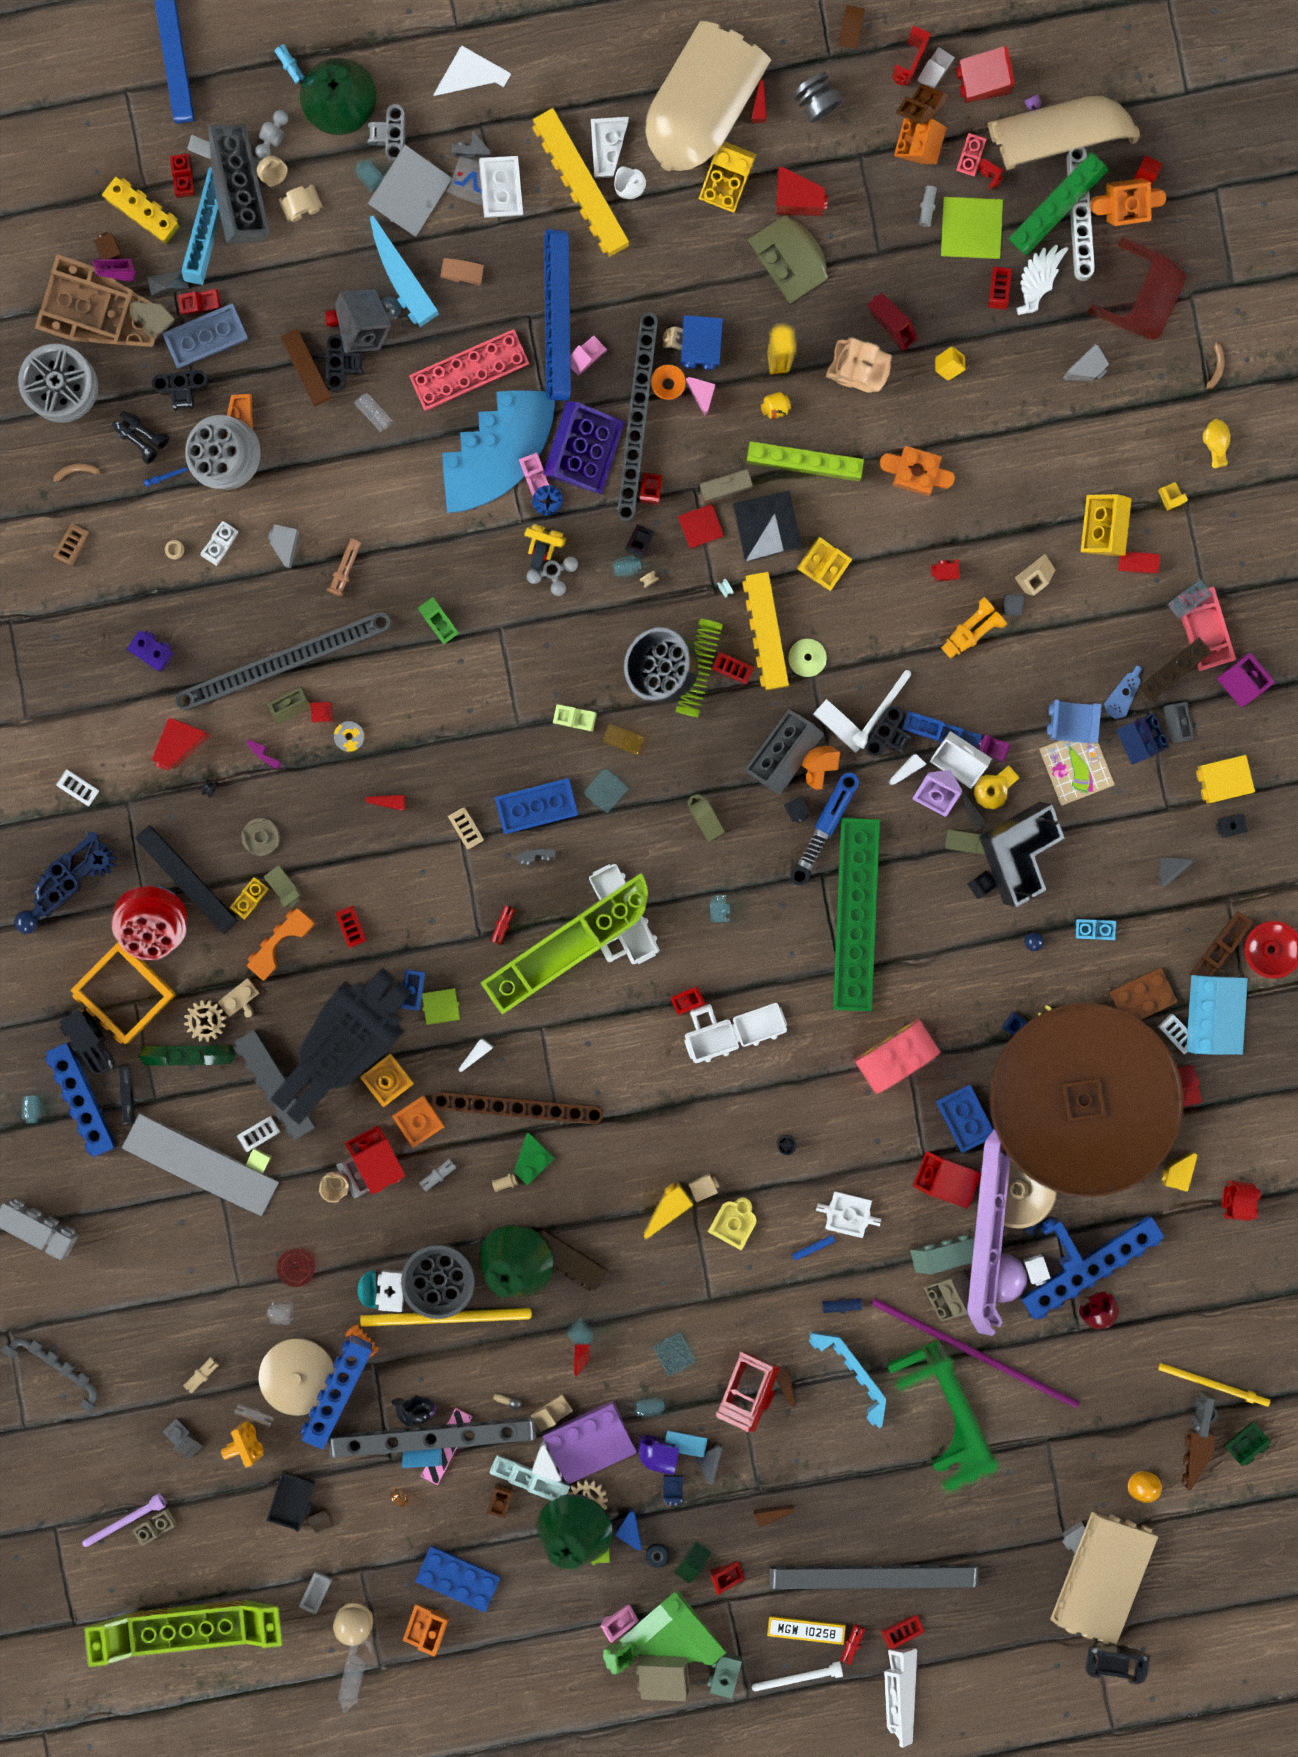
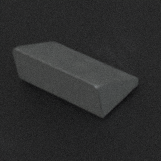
(1179, 722)

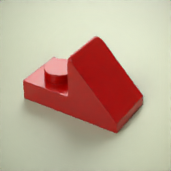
(1189, 1085)

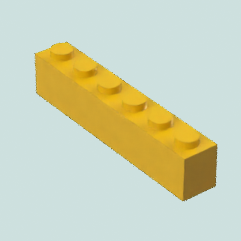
(780, 350)
(766, 631)

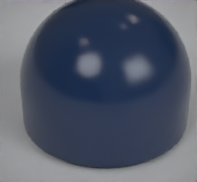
(1033, 941)

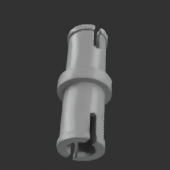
(927, 206)
(437, 1175)

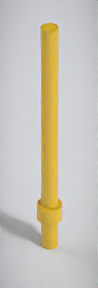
(1249, 1396)

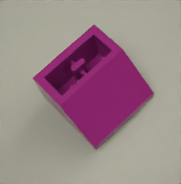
(1245, 680)

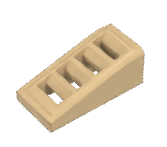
(452, 817)

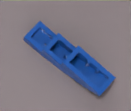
(936, 729)

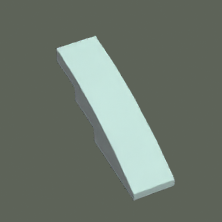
(523, 1477)

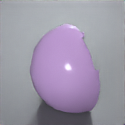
(1011, 1278)

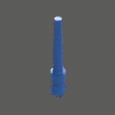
(156, 479)

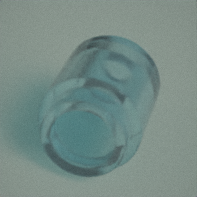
(626, 566)
(31, 1109)
(650, 1407)

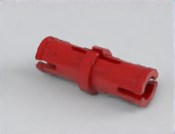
(502, 925)
(852, 1644)

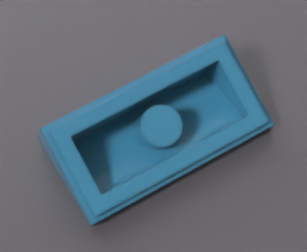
(422, 1458)

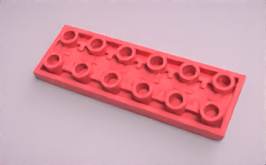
(469, 370)

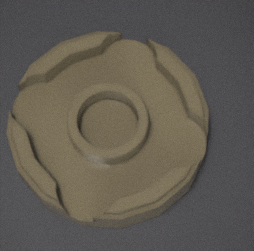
(260, 836)

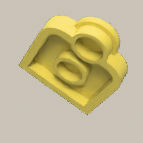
(734, 1222)

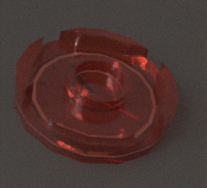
(296, 1267)

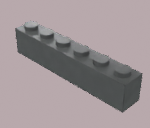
(270, 1078)

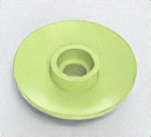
(800, 665)

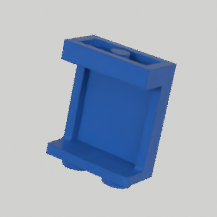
(701, 342)
(1072, 1258)

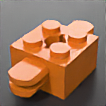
(1128, 201)
(917, 471)

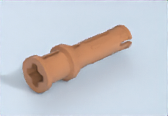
(343, 578)

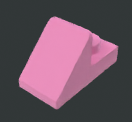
(586, 355)
(619, 1622)

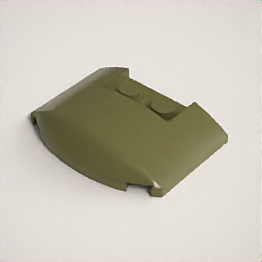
(790, 257)

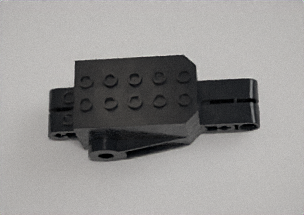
(344, 1041)

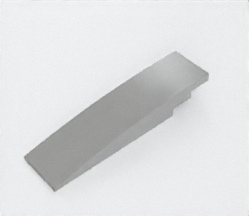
(200, 1164)

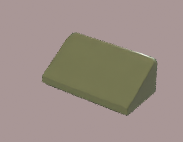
(289, 705)

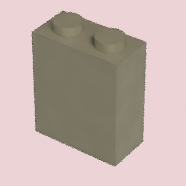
(663, 1678)

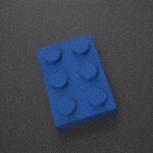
(965, 1118)

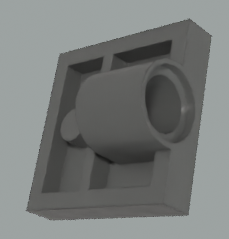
(1204, 1414)

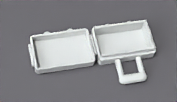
(637, 940)
(723, 1037)

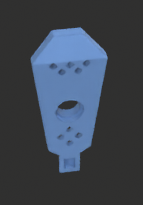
(1121, 700)

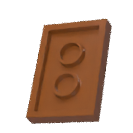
(1144, 995)

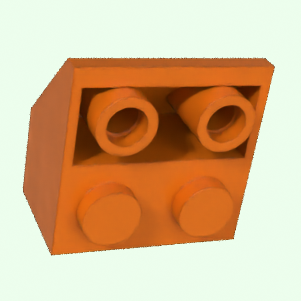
(920, 142)

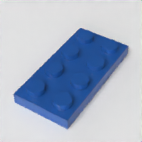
(536, 806)
(458, 1578)

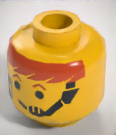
(776, 405)

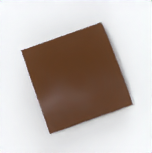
(922, 105)

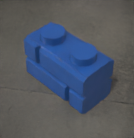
(414, 982)

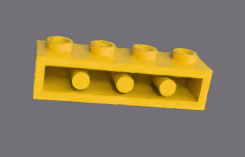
(141, 210)

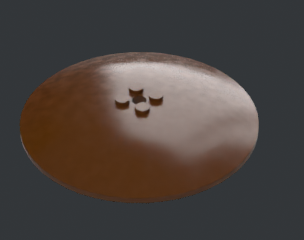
(1130, 1092)

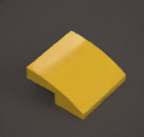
(824, 563)

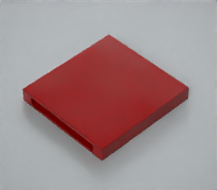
(700, 526)

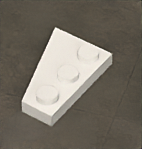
(607, 144)

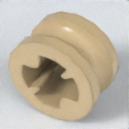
(649, 579)

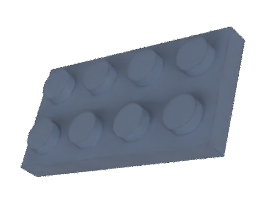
(205, 336)

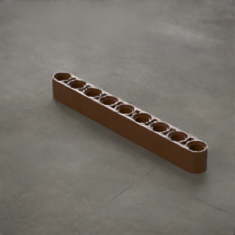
(508, 1107)

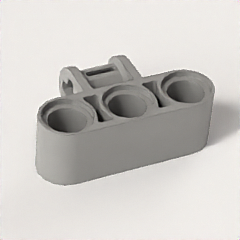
(385, 129)

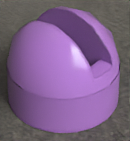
(1033, 102)

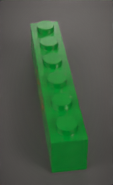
(1058, 204)

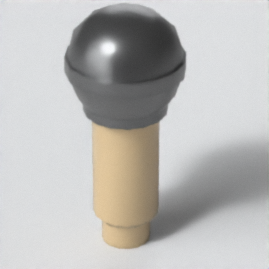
(514, 1403)

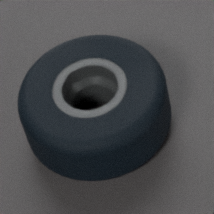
(657, 1548)

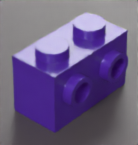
(150, 651)

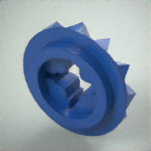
(541, 494)

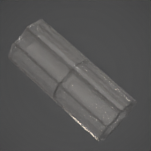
(373, 412)

